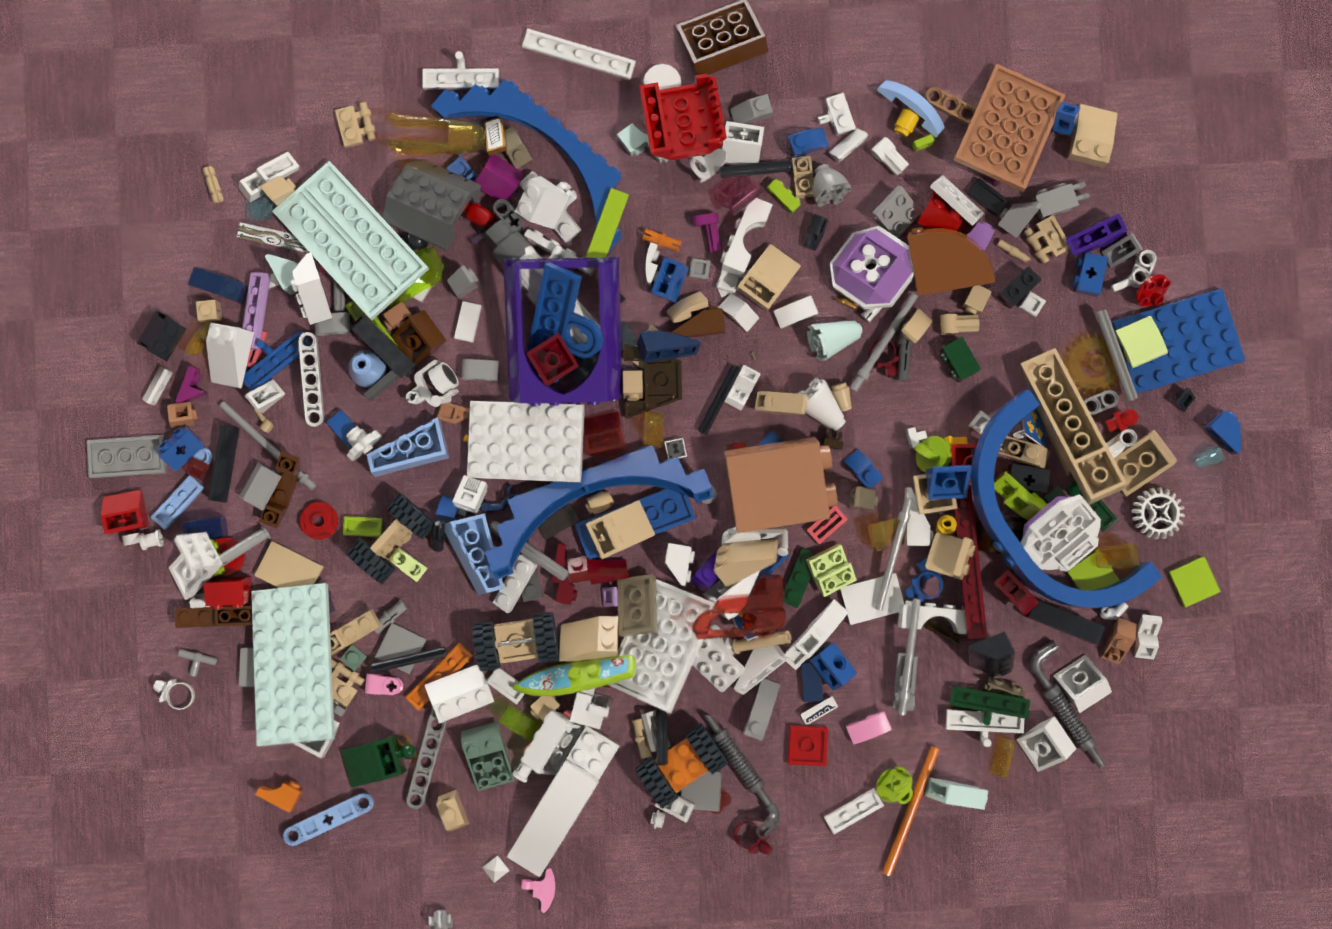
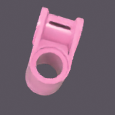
(380, 684)

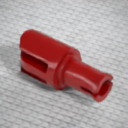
(478, 215)

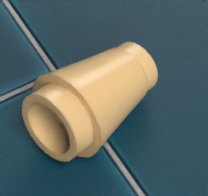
(842, 396)

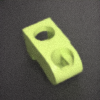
(408, 563)

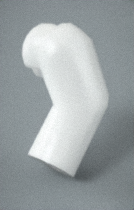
(1113, 613)

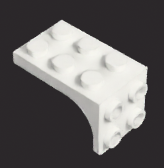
(195, 564)

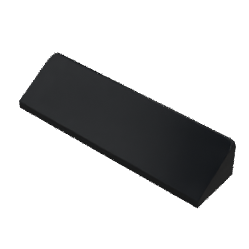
(223, 463)

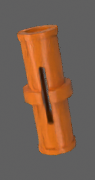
(661, 240)

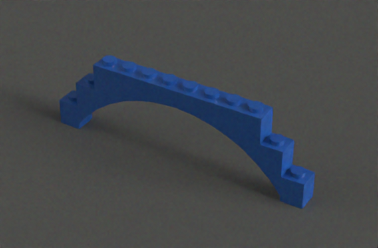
(519, 108)
(541, 502)

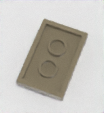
(637, 605)

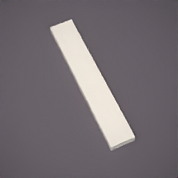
(578, 54)

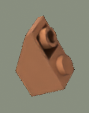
(1119, 640)

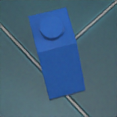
(807, 142)
(1226, 431)

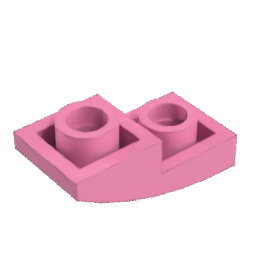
(869, 728)

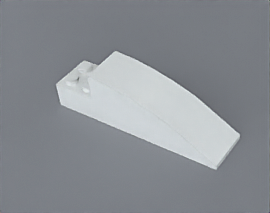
(563, 800)

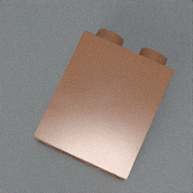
(779, 484)

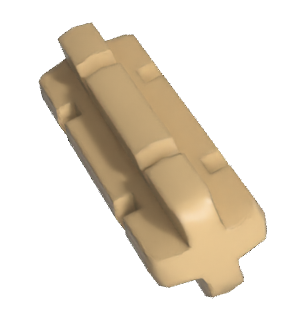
(213, 184)

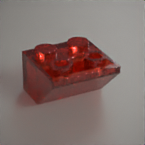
(604, 434)

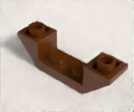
(274, 511)

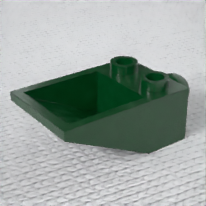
(373, 760)

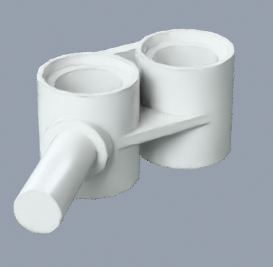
(1140, 268)

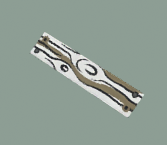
(270, 237)

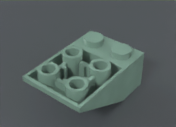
(487, 756)

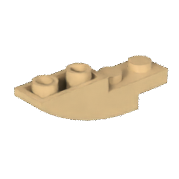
(353, 631)

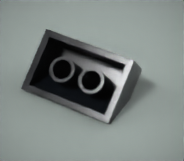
(992, 655)

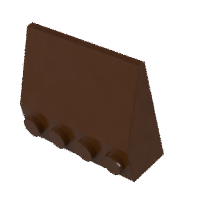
(722, 38)

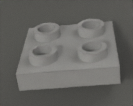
(896, 212)

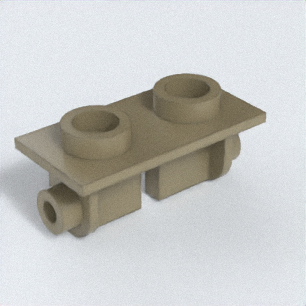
(998, 685)

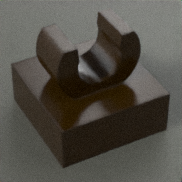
(833, 443)

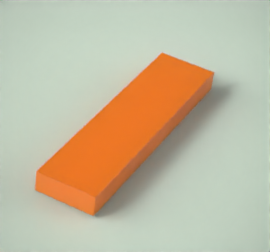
(450, 664)

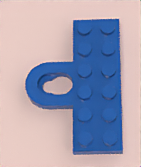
(556, 313)

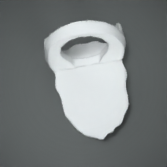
(709, 164)

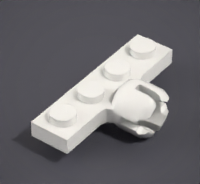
(566, 226)

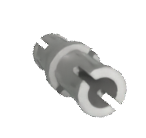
(390, 615)

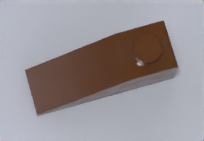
(704, 324)

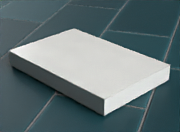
(957, 200)
(862, 598)

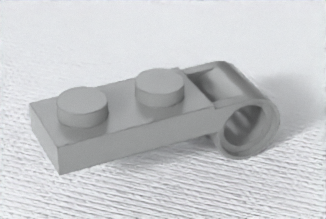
(898, 681)

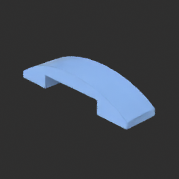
(916, 102)

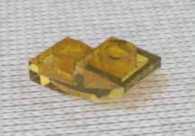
(195, 344)

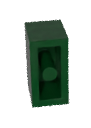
(959, 359)

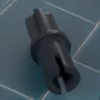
(438, 536)

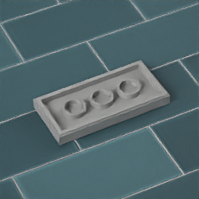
(125, 457)

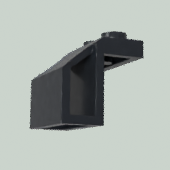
(161, 335)

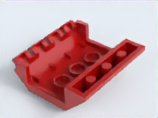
(683, 119)

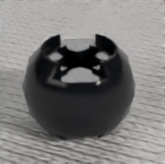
(414, 242)

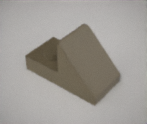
(515, 148)

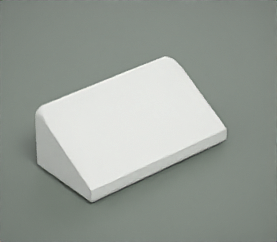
(849, 144)
(157, 385)

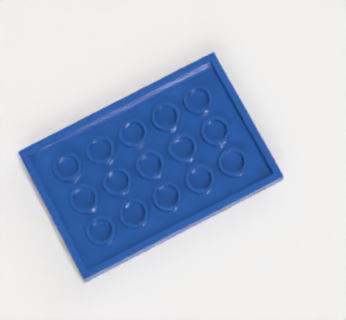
(1197, 338)

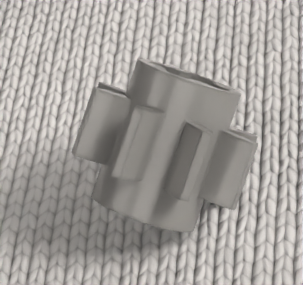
(440, 920)

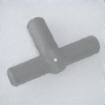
(197, 657)

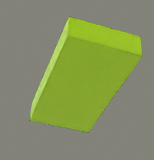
(362, 526)

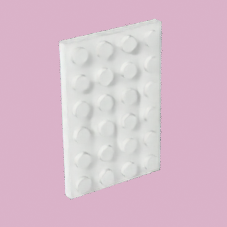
(525, 441)
(664, 656)

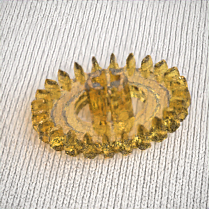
(1078, 354)

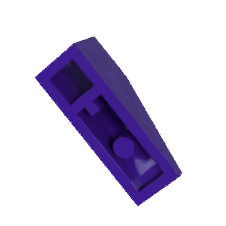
(1098, 236)

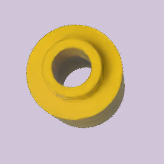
(906, 122)
(946, 525)

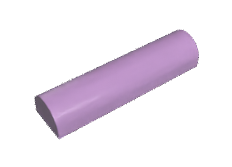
(256, 306)

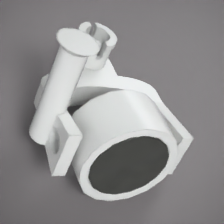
(443, 380)

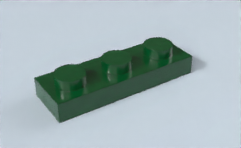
(798, 580)

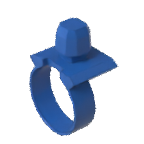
(916, 590)

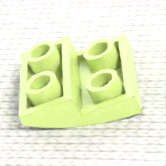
(1141, 341)
(831, 570)

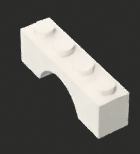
(738, 258)
(929, 610)

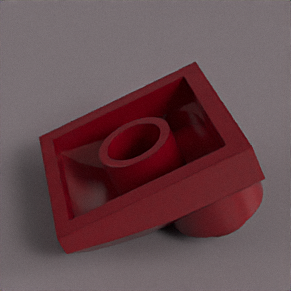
(552, 359)

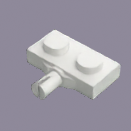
(838, 114)

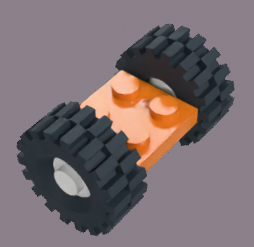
(685, 764)

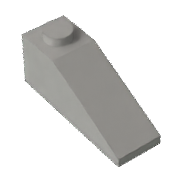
(761, 709)

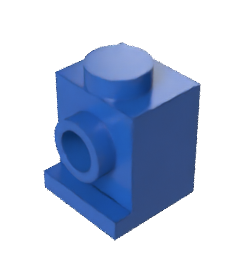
(1066, 119)

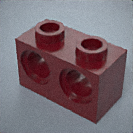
(1016, 592)

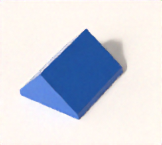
(948, 482)

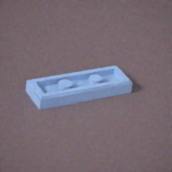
(177, 502)

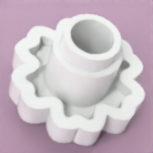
(361, 442)

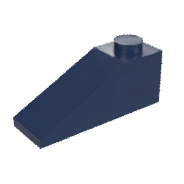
(218, 285)
(664, 345)

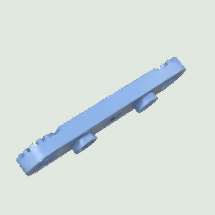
(315, 824)

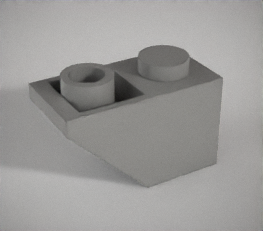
(463, 281)

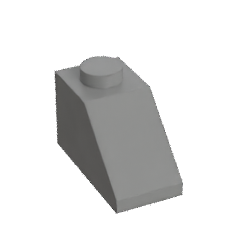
(752, 110)
(1018, 216)

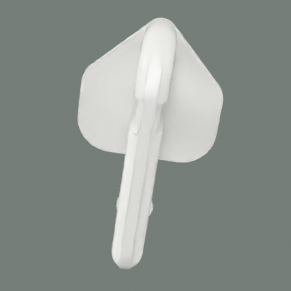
(771, 533)

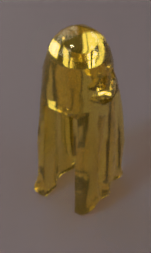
(462, 136)

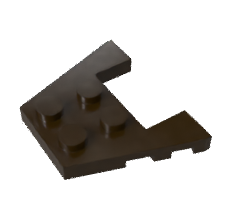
(661, 382)

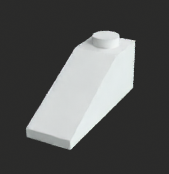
(917, 529)
(759, 665)

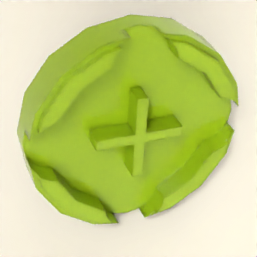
(933, 453)
(895, 785)

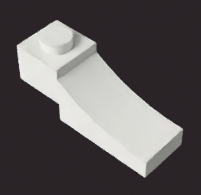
(280, 166)

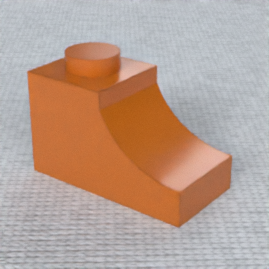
(282, 797)

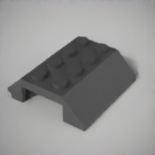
(429, 202)

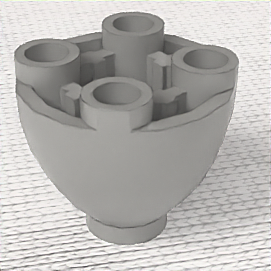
(829, 186)

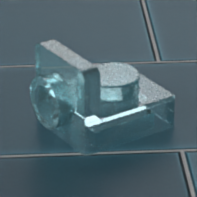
(260, 210)

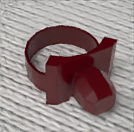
(890, 370)
(761, 844)

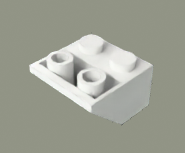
(742, 143)
(678, 559)

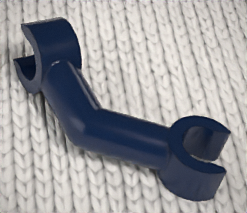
(498, 506)

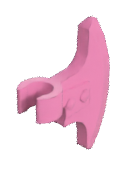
(543, 889)

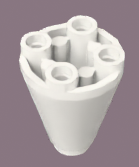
(822, 405)

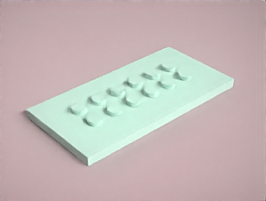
(350, 240)

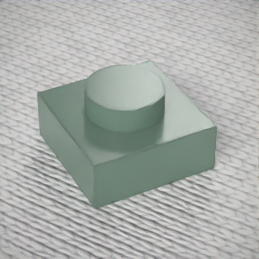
(353, 657)

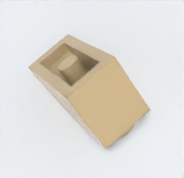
(278, 189)

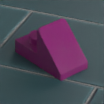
(187, 391)

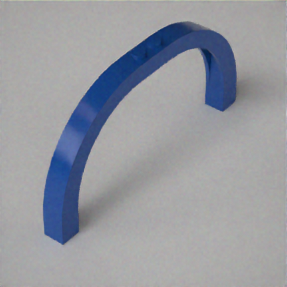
(1006, 542)

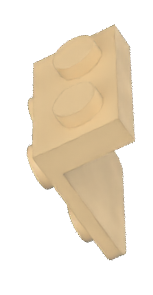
(950, 555)

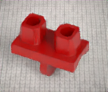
(1122, 420)

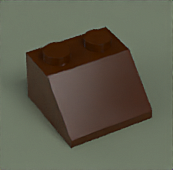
(419, 337)

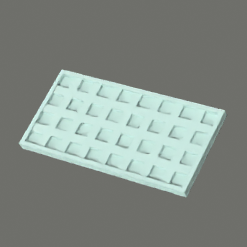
(292, 665)

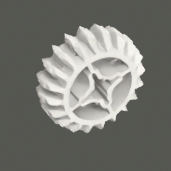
(1163, 507)

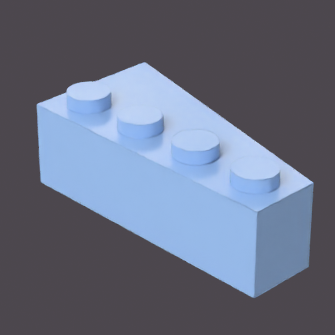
(410, 450)
(470, 541)

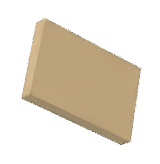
(287, 568)

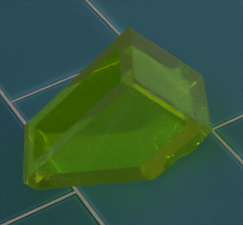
(520, 722)

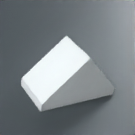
(739, 312)
(265, 396)

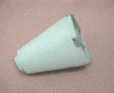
(832, 337)

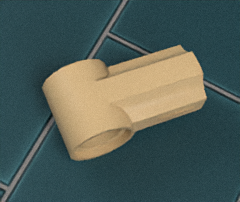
(953, 324)

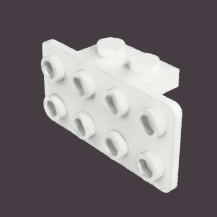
(717, 662)

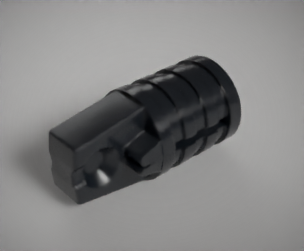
(815, 231)

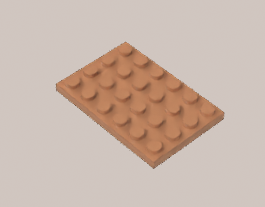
(1009, 127)

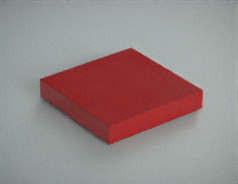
(807, 745)

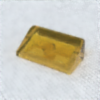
(1002, 757)

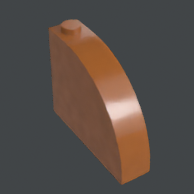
(947, 261)

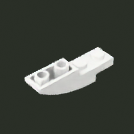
(815, 634)

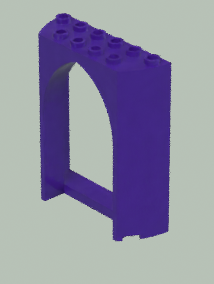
(605, 379)

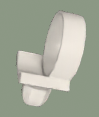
(164, 688)

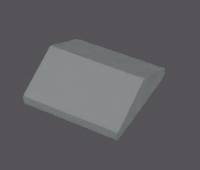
(260, 486)

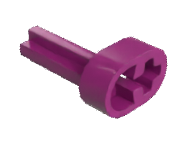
(710, 221)

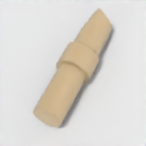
(1013, 251)

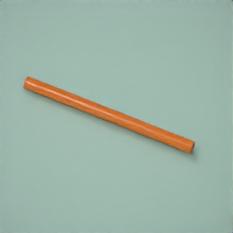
(910, 811)

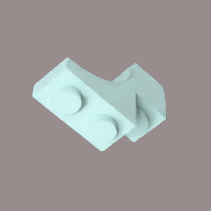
(635, 141)

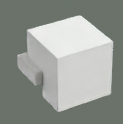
(590, 708)

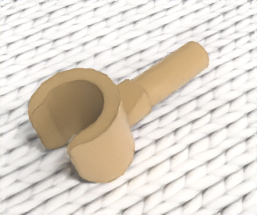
(266, 424)

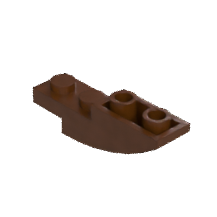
(213, 617)

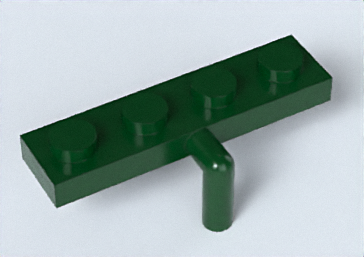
(990, 703)

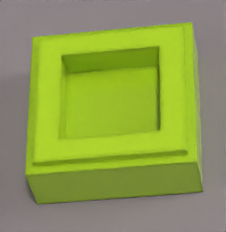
(923, 143)

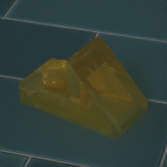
(653, 429)

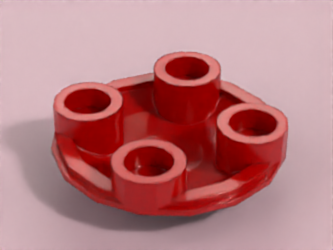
(1152, 290)

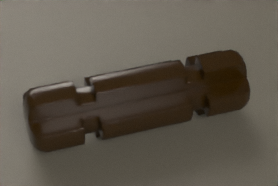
(943, 632)

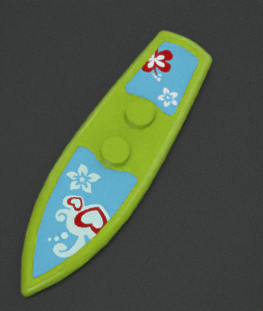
(577, 676)

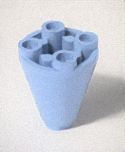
(371, 373)

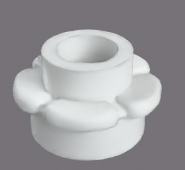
(658, 819)

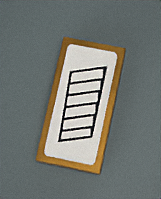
(495, 136)

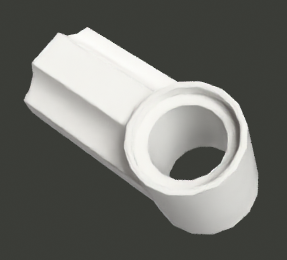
(886, 152)
(1117, 445)

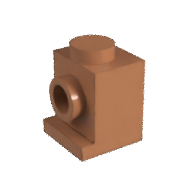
(397, 316)
(176, 414)

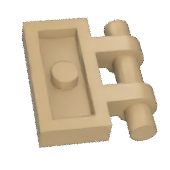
(349, 125)
(1053, 237)
(344, 692)

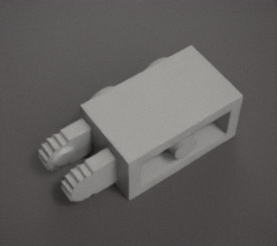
(1059, 200)

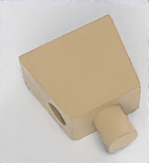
(452, 811)

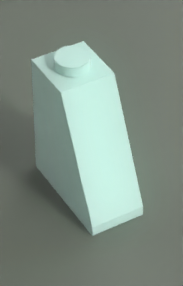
(956, 793)

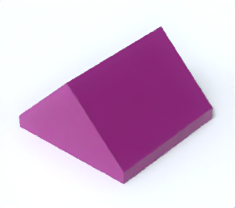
(499, 178)

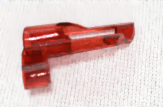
(761, 613)

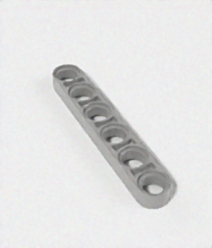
(426, 752)

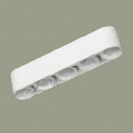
(305, 371)

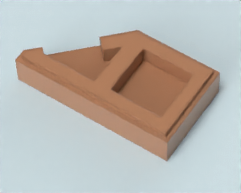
(453, 413)

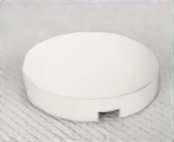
(663, 74)

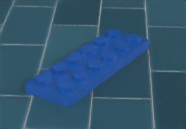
(663, 510)

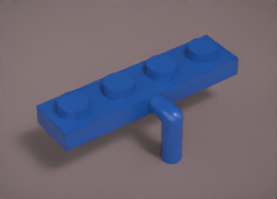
(274, 361)

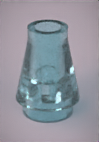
(1210, 457)

